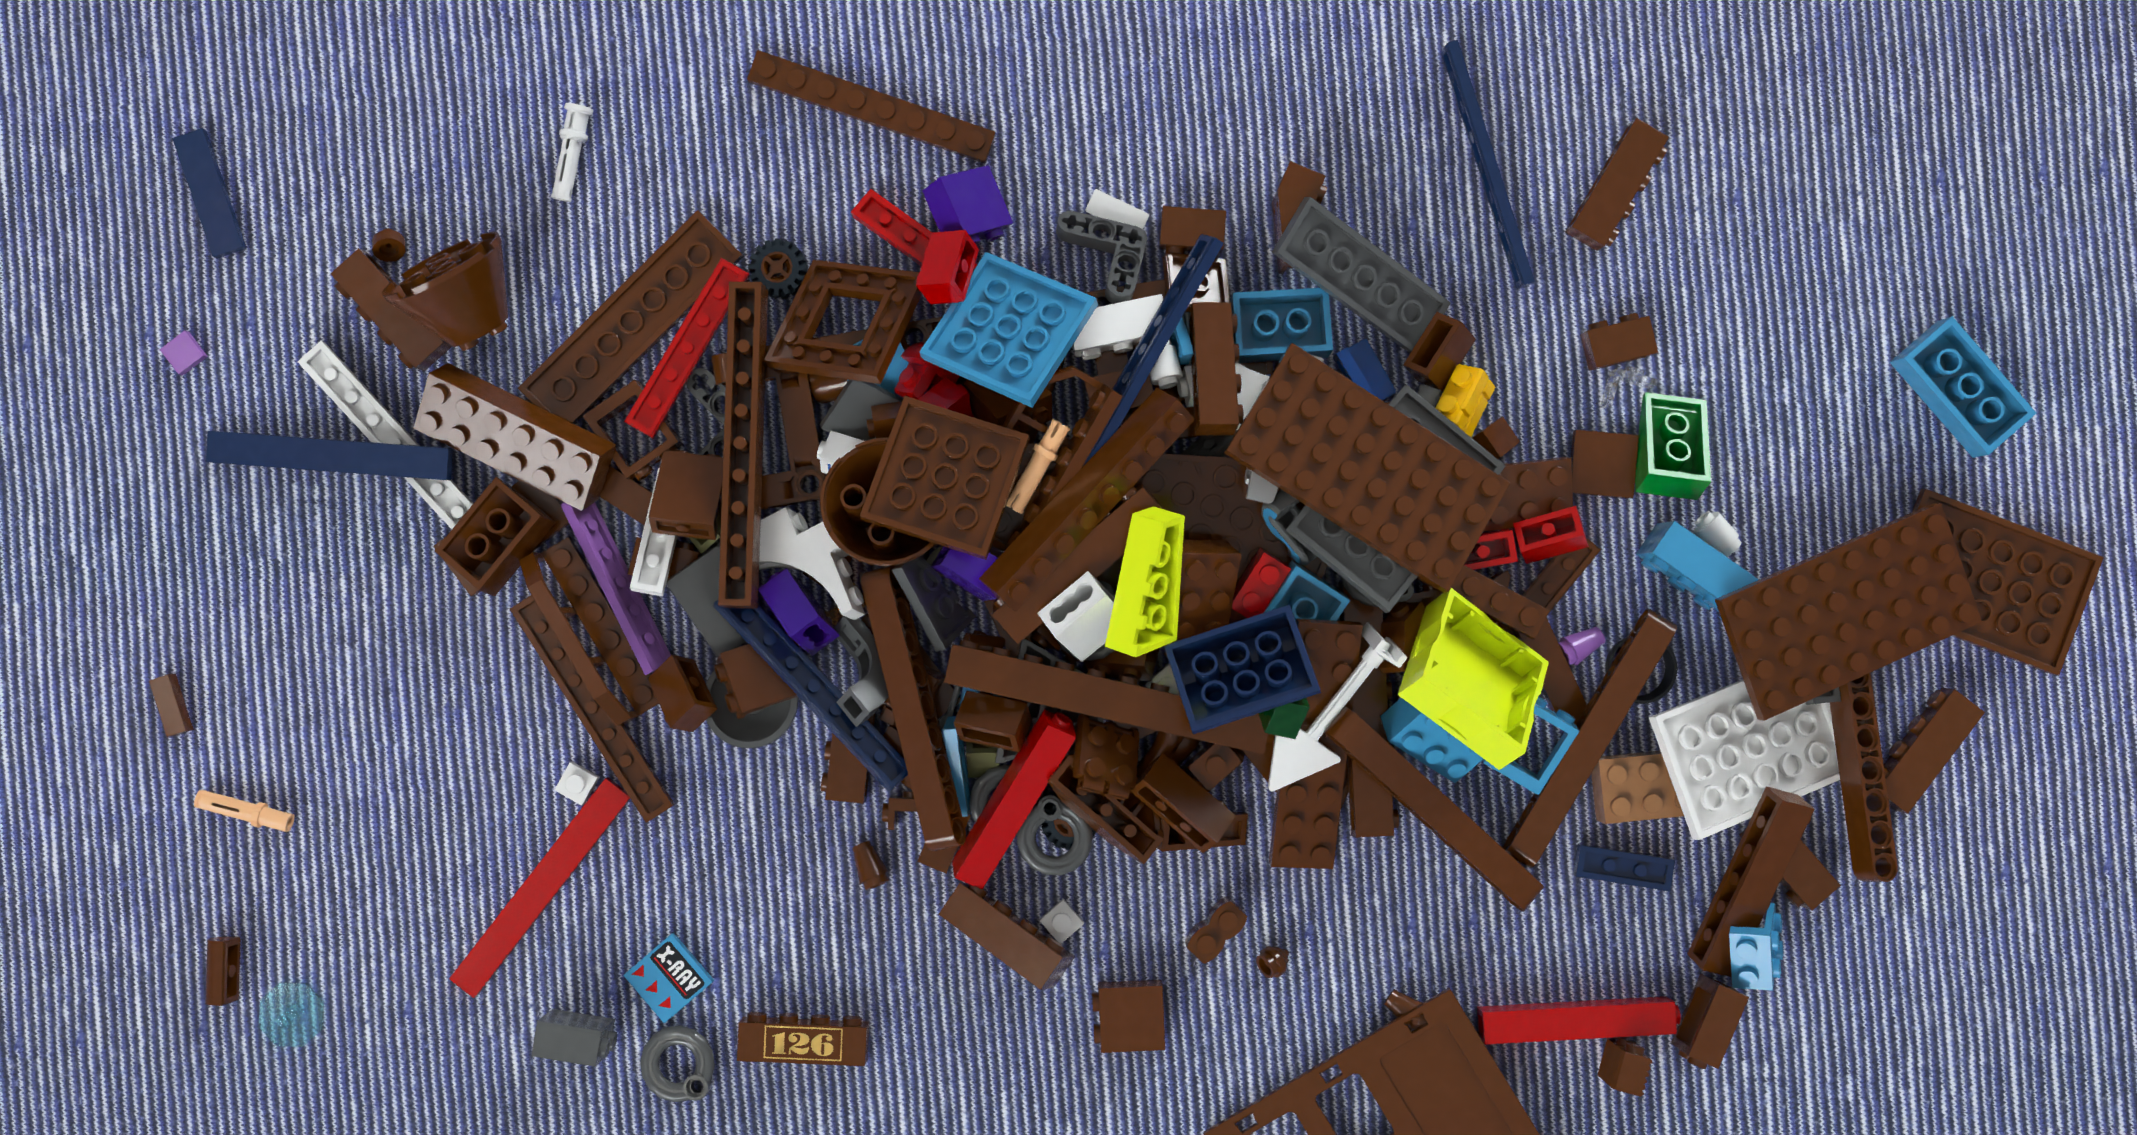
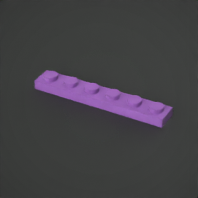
(615, 583)

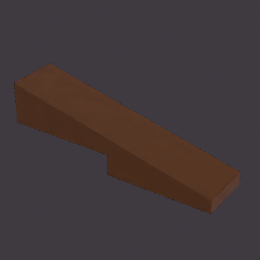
(1559, 683)

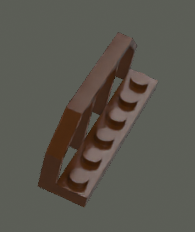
(1070, 458)
(601, 624)

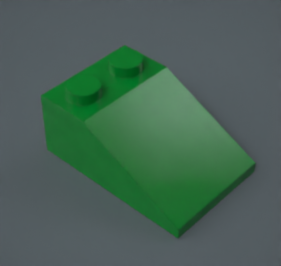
(1673, 447)

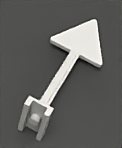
(1306, 755)

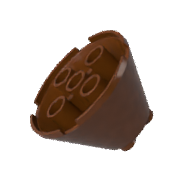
(456, 292)
(843, 500)

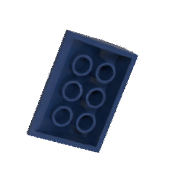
(1242, 669)

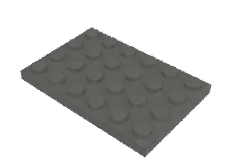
(1353, 559)

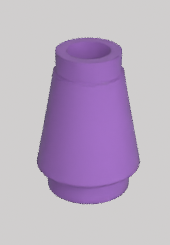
(1581, 644)

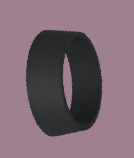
(1667, 681)

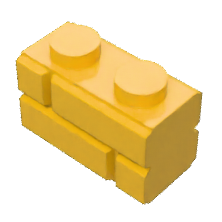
(1466, 397)

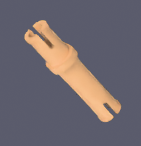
(1037, 466)
(257, 814)

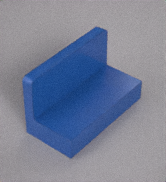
(1364, 368)

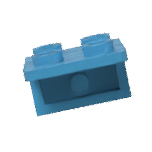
(1757, 953)

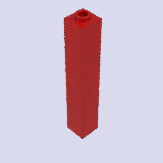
(1014, 798)
(1577, 1020)

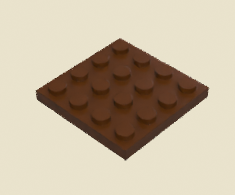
(945, 477)

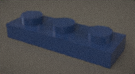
(1624, 867)

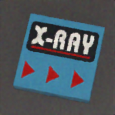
(668, 977)

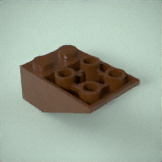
(1294, 186)

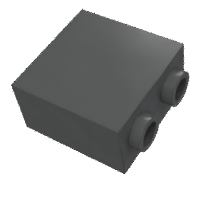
(574, 1037)

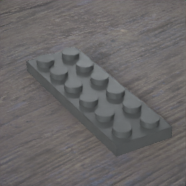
(1358, 274)

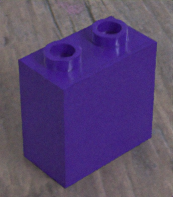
(969, 203)
(964, 571)
(798, 611)

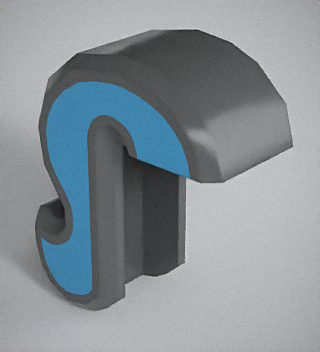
(1278, 517)

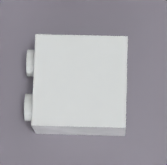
(1080, 616)

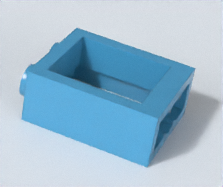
(1529, 779)

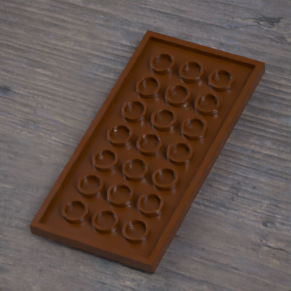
(1367, 468)
(1848, 611)

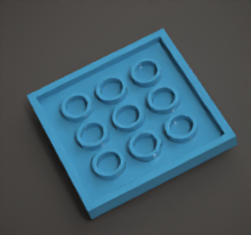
(1009, 329)

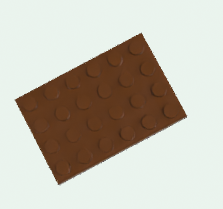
(2022, 583)

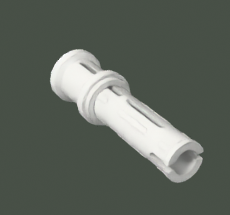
(573, 137)

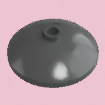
(756, 728)

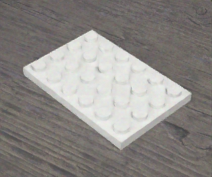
(1727, 756)

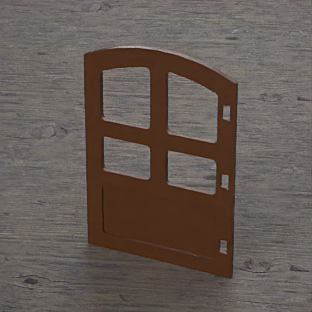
(1422, 1079)

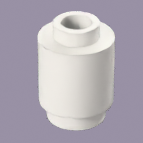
(1167, 368)
(1717, 533)

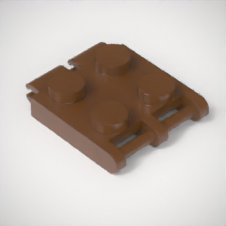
(1105, 758)

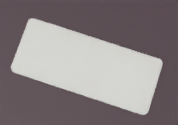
(1110, 208)

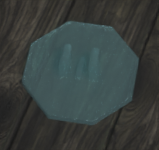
(291, 1014)

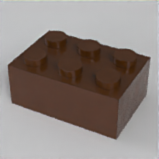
(1206, 586)

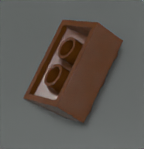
(494, 537)

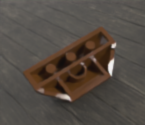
(1122, 823)

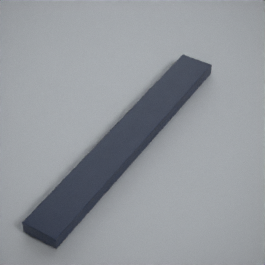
(1487, 165)
(1160, 331)
(329, 455)
(816, 692)

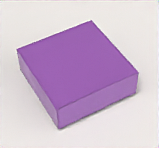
(183, 352)

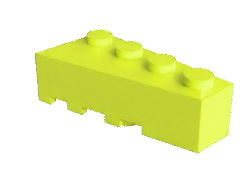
(1148, 584)

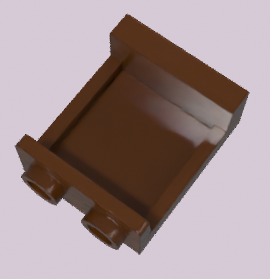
(687, 495)
(750, 681)

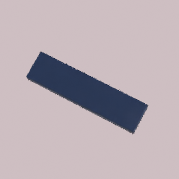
(209, 193)

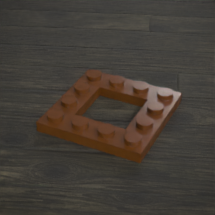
(869, 362)

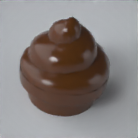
(1272, 961)

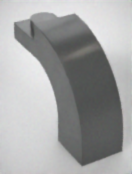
(870, 691)

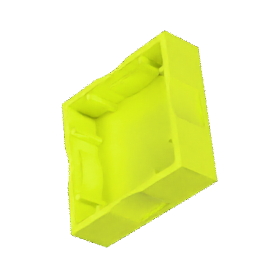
(1474, 679)

